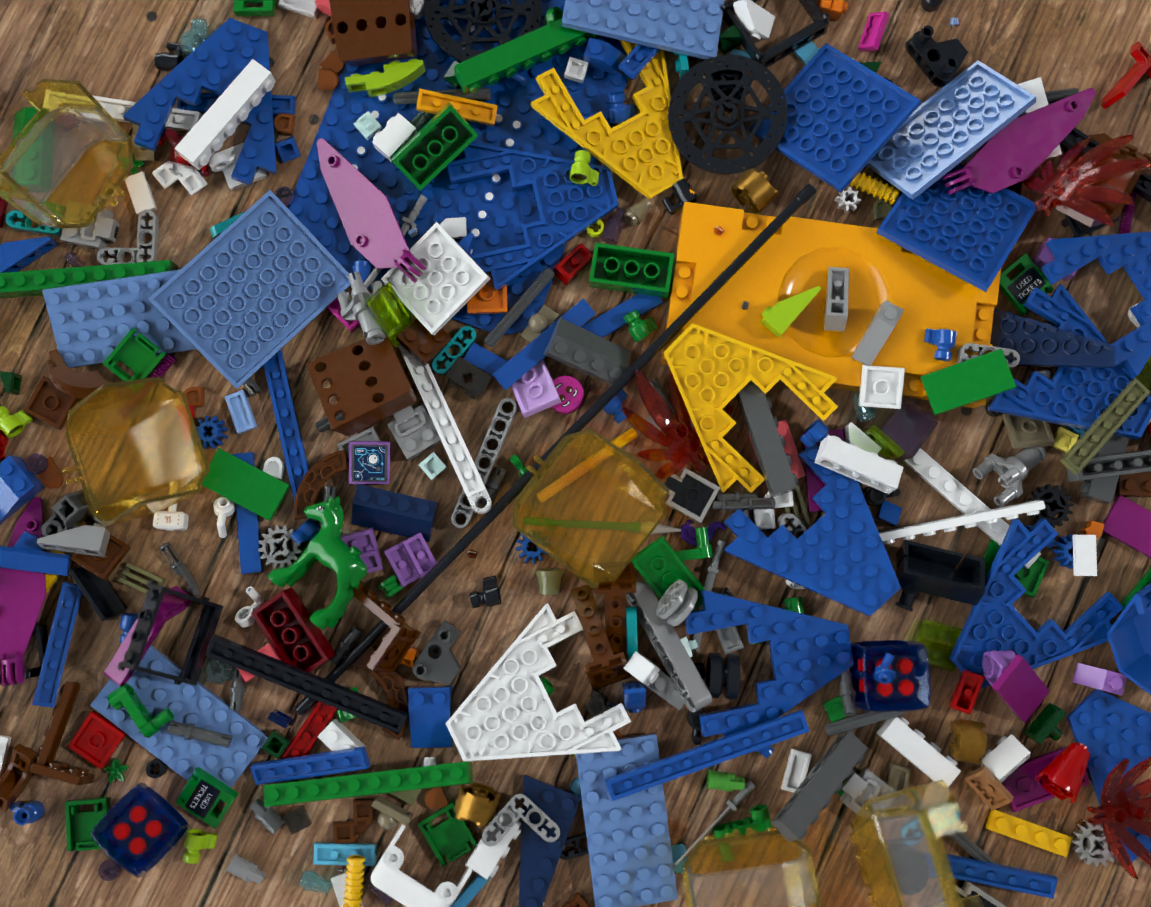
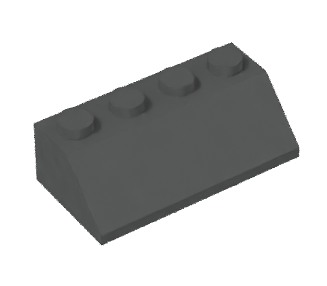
(587, 352)

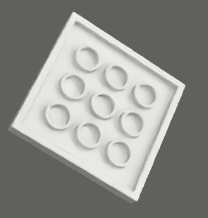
(445, 284)

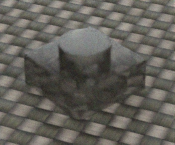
(297, 819)

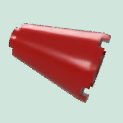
(1066, 772)

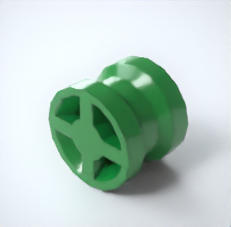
(390, 587)

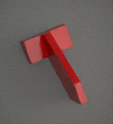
(1126, 83)

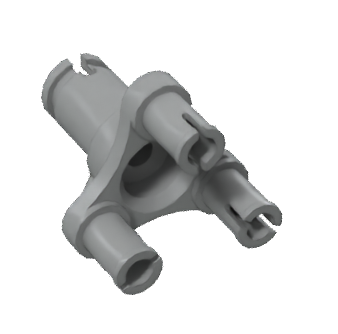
(359, 310)
(1011, 471)

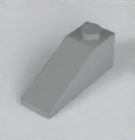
(836, 299)
(877, 332)
(80, 540)

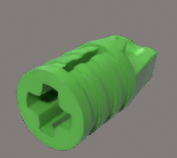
(724, 781)

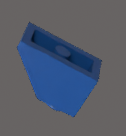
(603, 56)

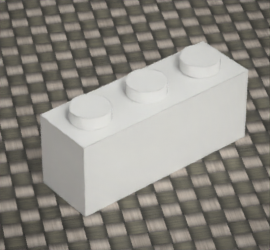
(485, 857)

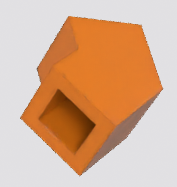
(1093, 528)
(410, 657)

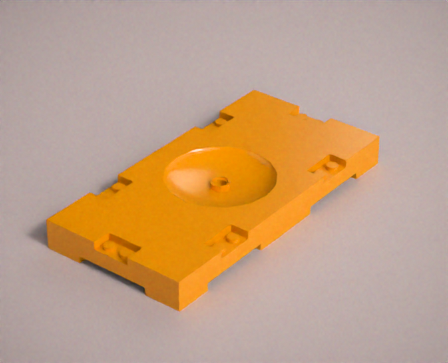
(798, 261)

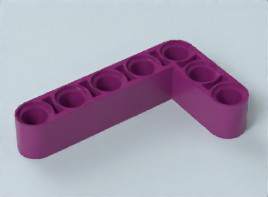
(169, 607)

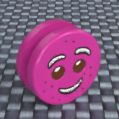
(570, 394)

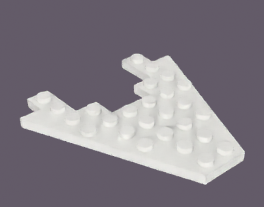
(512, 712)

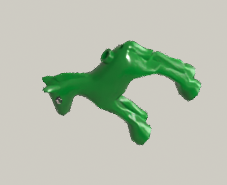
(332, 552)

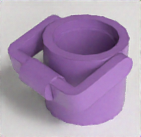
(995, 663)

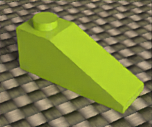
(783, 313)

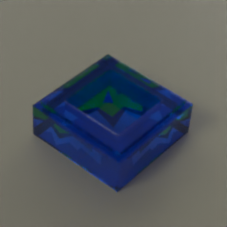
(280, 718)

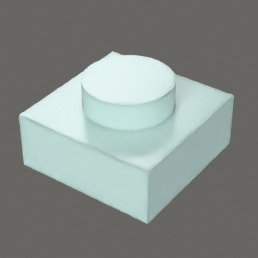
(432, 466)

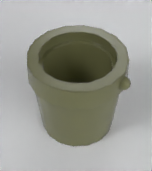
(549, 580)

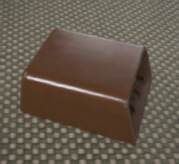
(373, 30)
(365, 382)

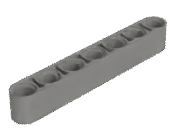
(492, 455)
(669, 648)

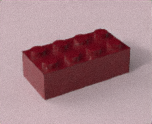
(292, 632)

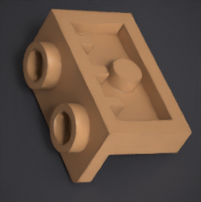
(988, 787)

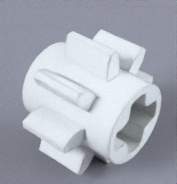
(849, 204)

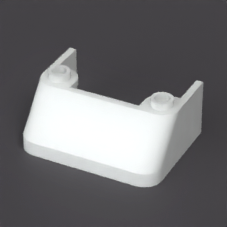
(405, 889)

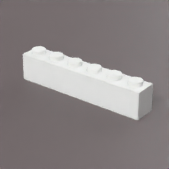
(226, 114)

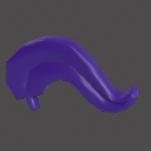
(688, 532)

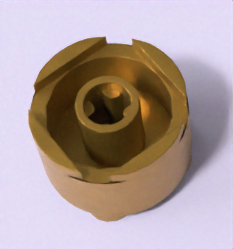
(754, 191)
(967, 741)
(476, 803)

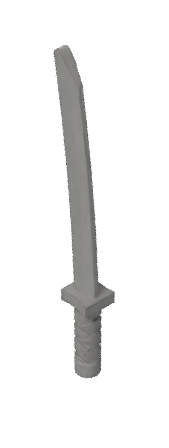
(408, 222)
(712, 570)
(731, 805)

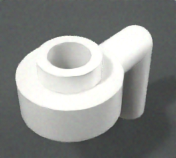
(221, 161)
(223, 512)
(244, 616)

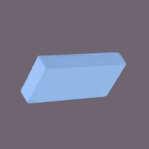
(241, 412)

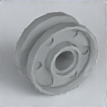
(677, 603)

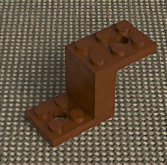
(1123, 183)

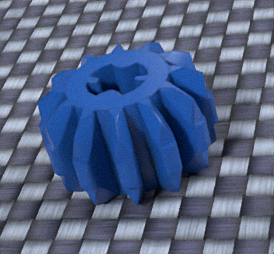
(218, 432)
(1062, 551)
(529, 554)

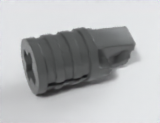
(267, 816)

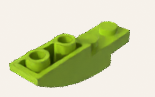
(395, 76)

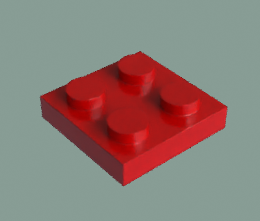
(97, 740)

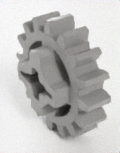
(274, 554)
(1088, 847)

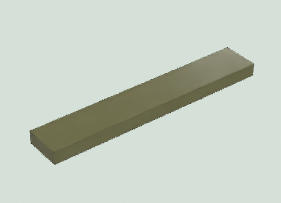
(1105, 426)

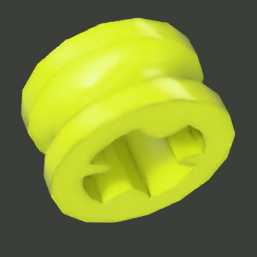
(596, 234)

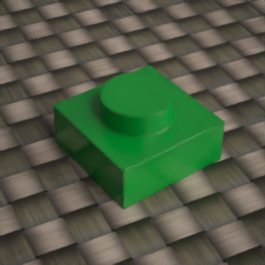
(834, 708)

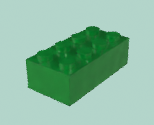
(434, 146)
(631, 270)

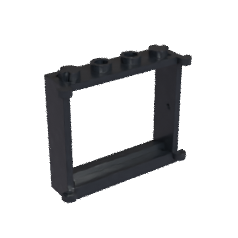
(786, 46)
(196, 654)

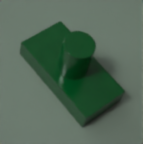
(1046, 724)

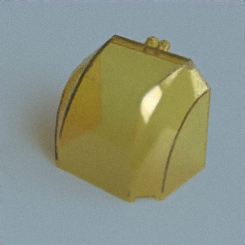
(134, 449)
(590, 506)

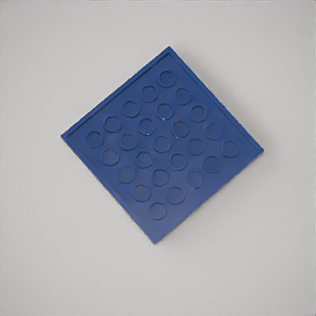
(839, 116)
(960, 231)

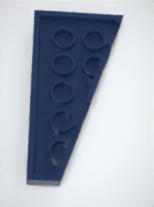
(1047, 345)
(538, 856)

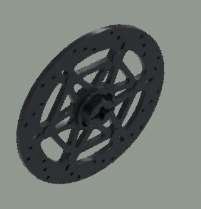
(481, 19)
(727, 104)

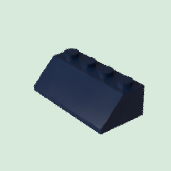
(393, 512)

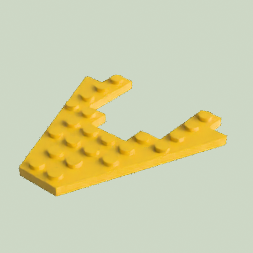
(636, 149)
(714, 370)

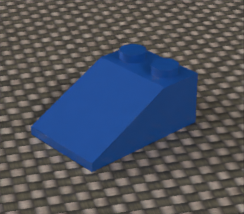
(16, 486)
(428, 712)

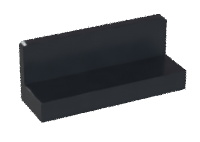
(99, 594)

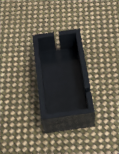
(934, 572)

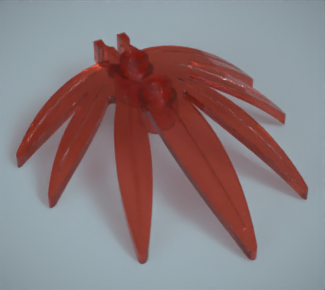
(1068, 182)
(679, 438)
(1123, 810)

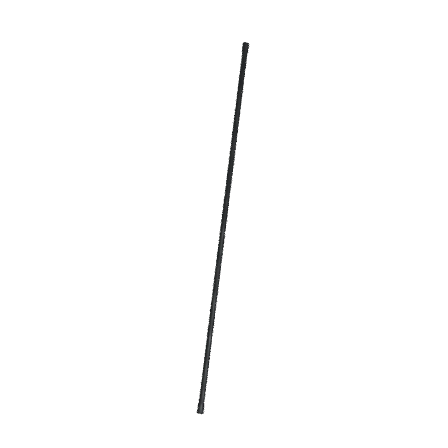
(799, 200)

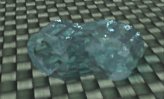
(194, 36)

